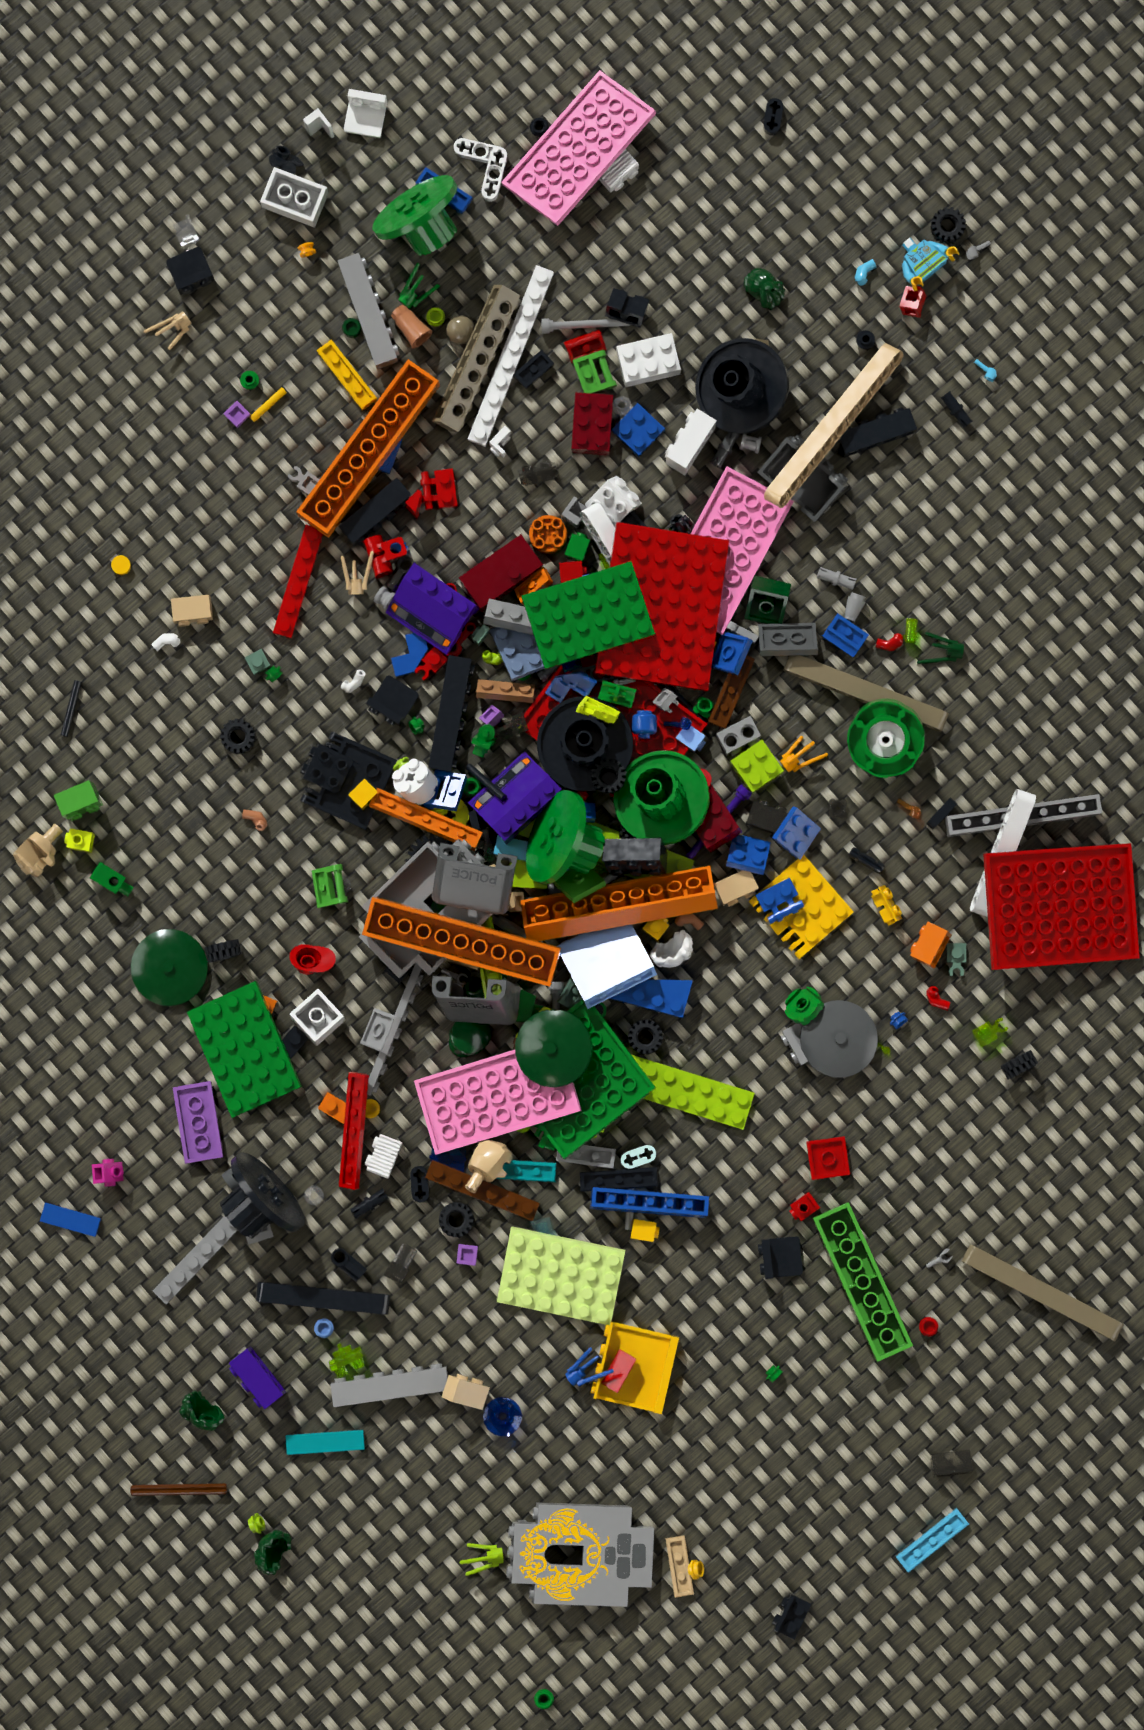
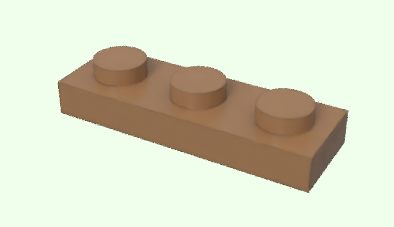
(505, 691)

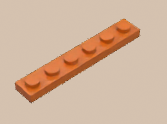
(424, 818)

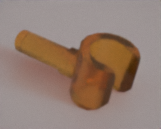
(915, 811)

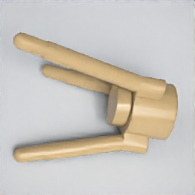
(179, 321)
(355, 585)

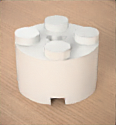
(415, 782)

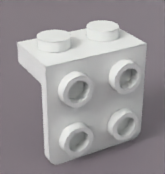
(615, 499)

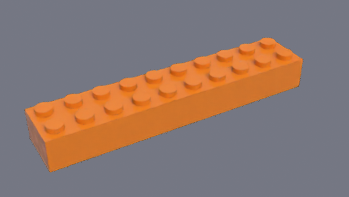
(368, 448)
(620, 904)
(461, 941)

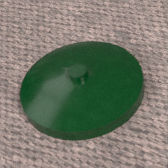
(169, 967)
(553, 1048)

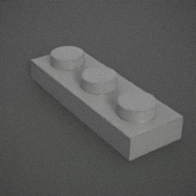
(591, 1156)

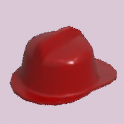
(312, 959)

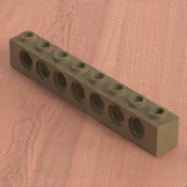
(444, 415)

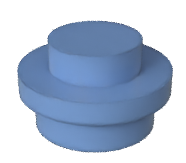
(323, 1328)

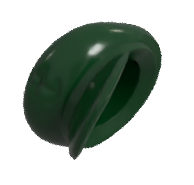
(469, 1038)

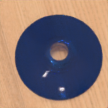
(495, 1424)

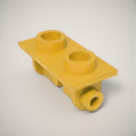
(891, 911)

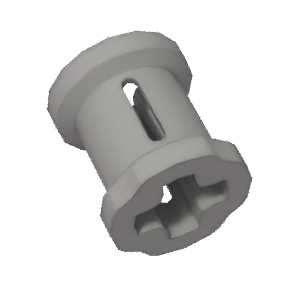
(750, 443)

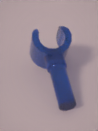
(685, 723)

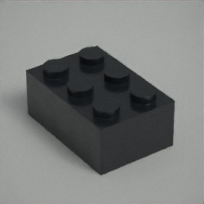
(635, 856)

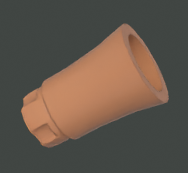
(411, 326)

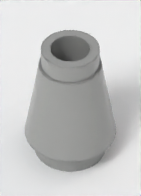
(854, 605)

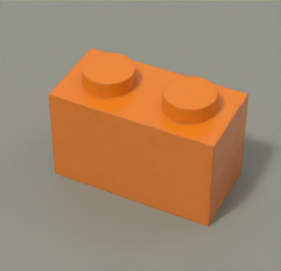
(930, 944)

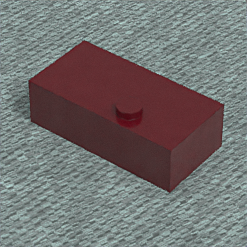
(500, 572)

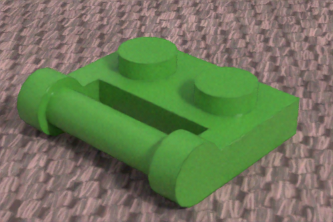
(588, 375)
(325, 888)

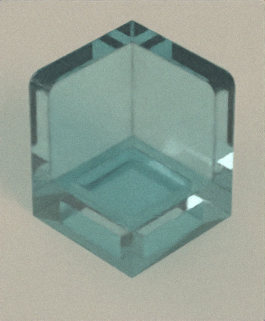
(543, 1225)

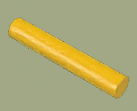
(268, 404)

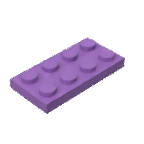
(198, 1122)

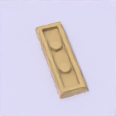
(679, 1566)

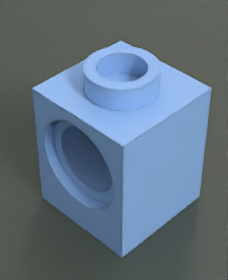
(692, 738)

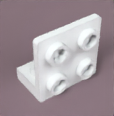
(365, 113)

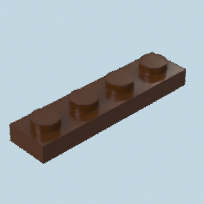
(730, 694)

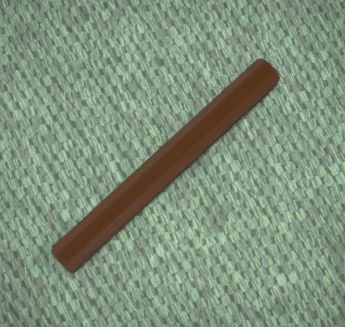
(178, 1489)

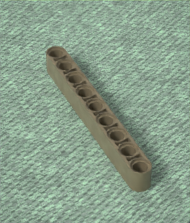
(860, 689)
(1042, 1292)

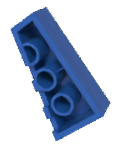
(658, 995)

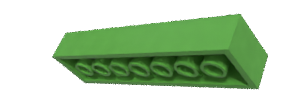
(862, 1281)

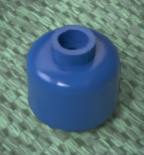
(644, 724)

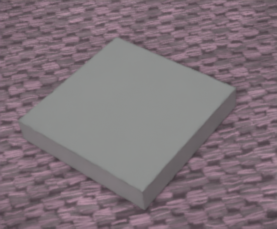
(380, 1030)

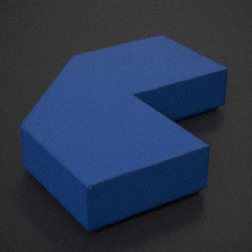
(409, 662)
(577, 681)

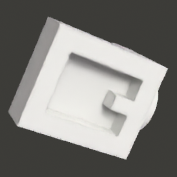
(500, 438)

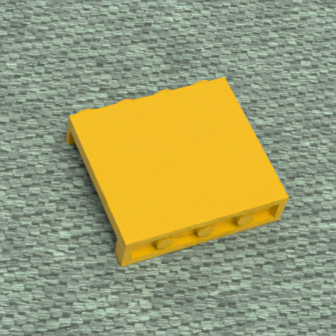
(651, 1372)

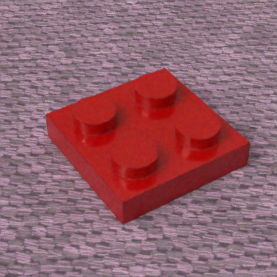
(828, 1158)

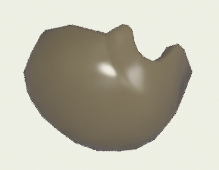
(460, 329)

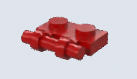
(445, 489)

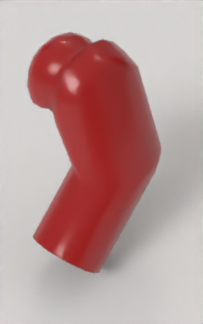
(890, 645)
(935, 1000)

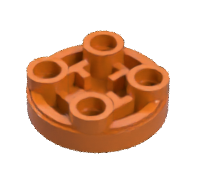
(548, 534)

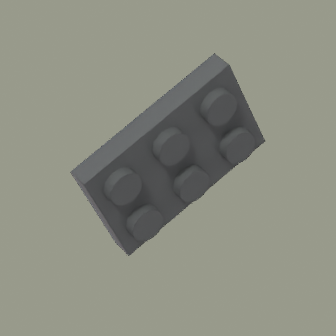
(787, 639)

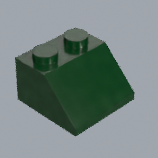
(767, 600)

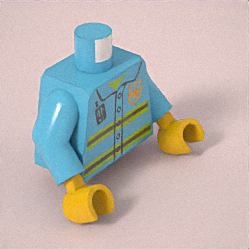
(924, 260)

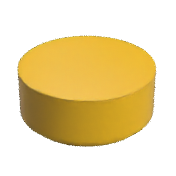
(121, 565)
(372, 1108)

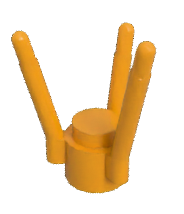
(790, 761)

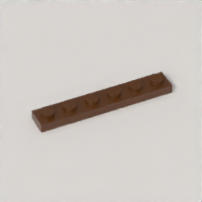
(486, 1191)

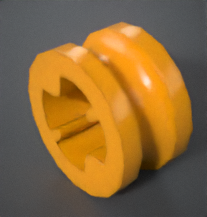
(306, 249)

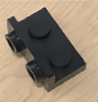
(791, 1616)

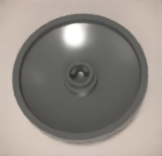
(839, 1039)

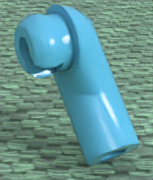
(862, 270)

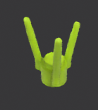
(494, 1557)

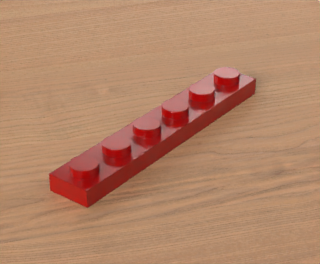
(298, 582)
(353, 1130)

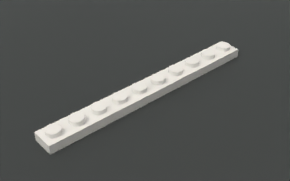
(510, 356)

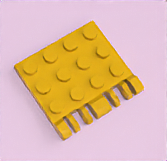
(822, 909)

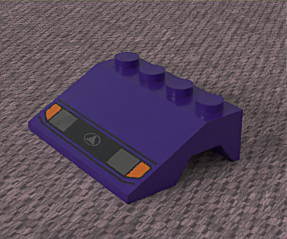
(430, 608)
(527, 794)

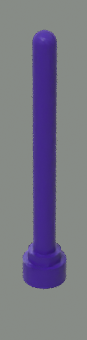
(741, 794)

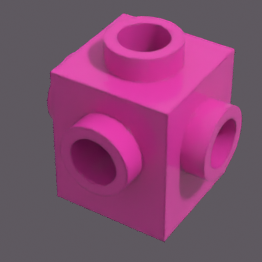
(107, 1172)

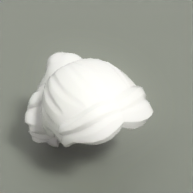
(674, 951)

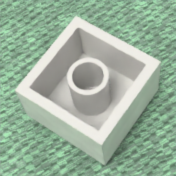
(317, 1017)

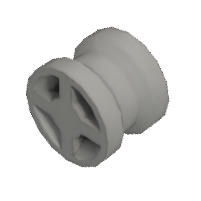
(384, 597)

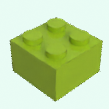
(756, 766)

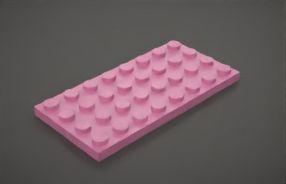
(578, 148)
(749, 523)
(487, 1101)

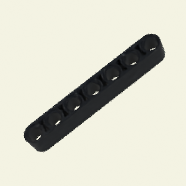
(322, 1298)

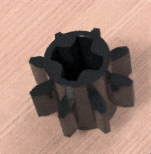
(680, 524)

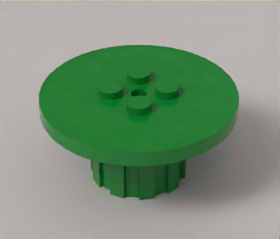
(420, 215)
(662, 797)
(562, 840)

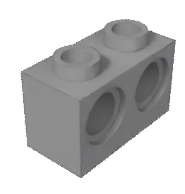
(736, 732)

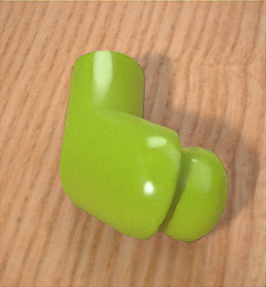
(491, 658)

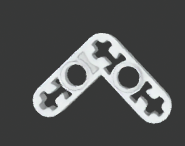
(489, 158)

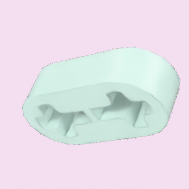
(640, 1161)

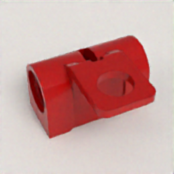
(383, 554)

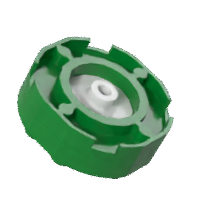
(881, 756)

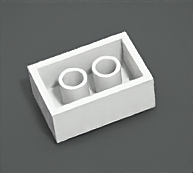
(294, 197)
(648, 360)
(690, 441)

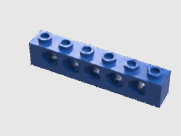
(649, 1202)

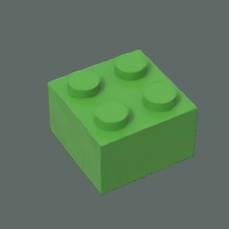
(78, 800)

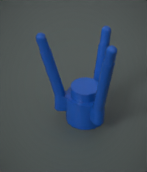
(576, 1374)

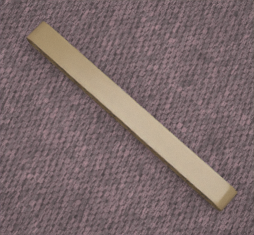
(833, 425)

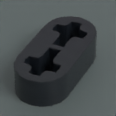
(768, 116)
(941, 813)
(414, 1184)

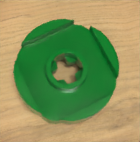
(809, 1011)

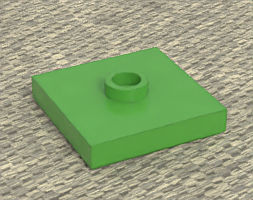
(579, 885)

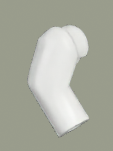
(166, 638)
(356, 682)

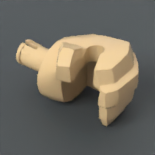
(37, 851)
(487, 1163)

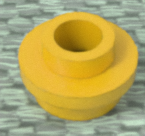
(696, 1569)

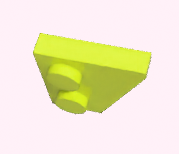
(597, 709)

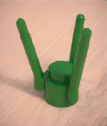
(408, 296)

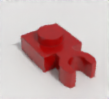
(432, 661)

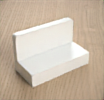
(316, 121)

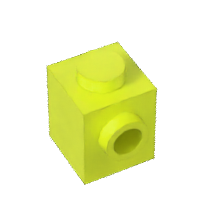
(79, 840)

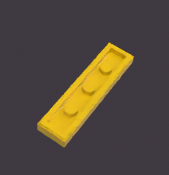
(346, 375)

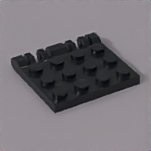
(366, 765)

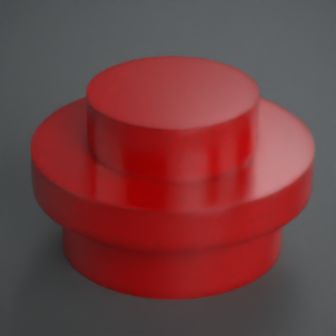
(928, 1326)

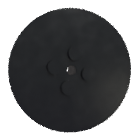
(742, 385)
(570, 761)
(260, 1199)

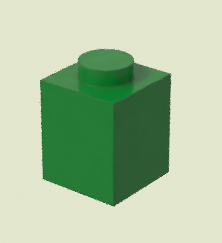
(577, 547)

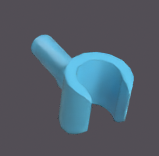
(990, 372)

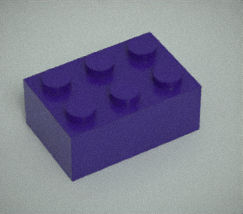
(256, 1378)

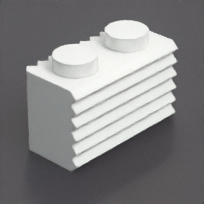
(623, 167)
(383, 1156)

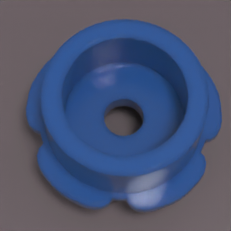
(898, 1019)

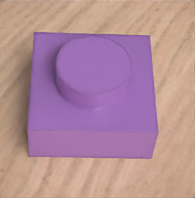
(236, 414)
(491, 716)
(467, 1254)

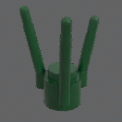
(953, 649)

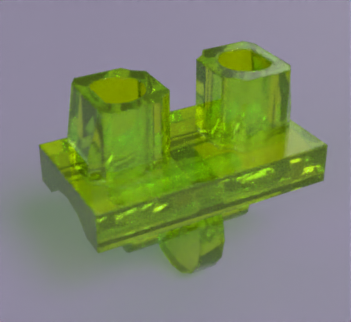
(345, 1356)

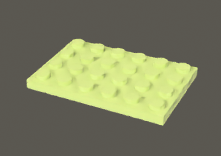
(561, 1276)

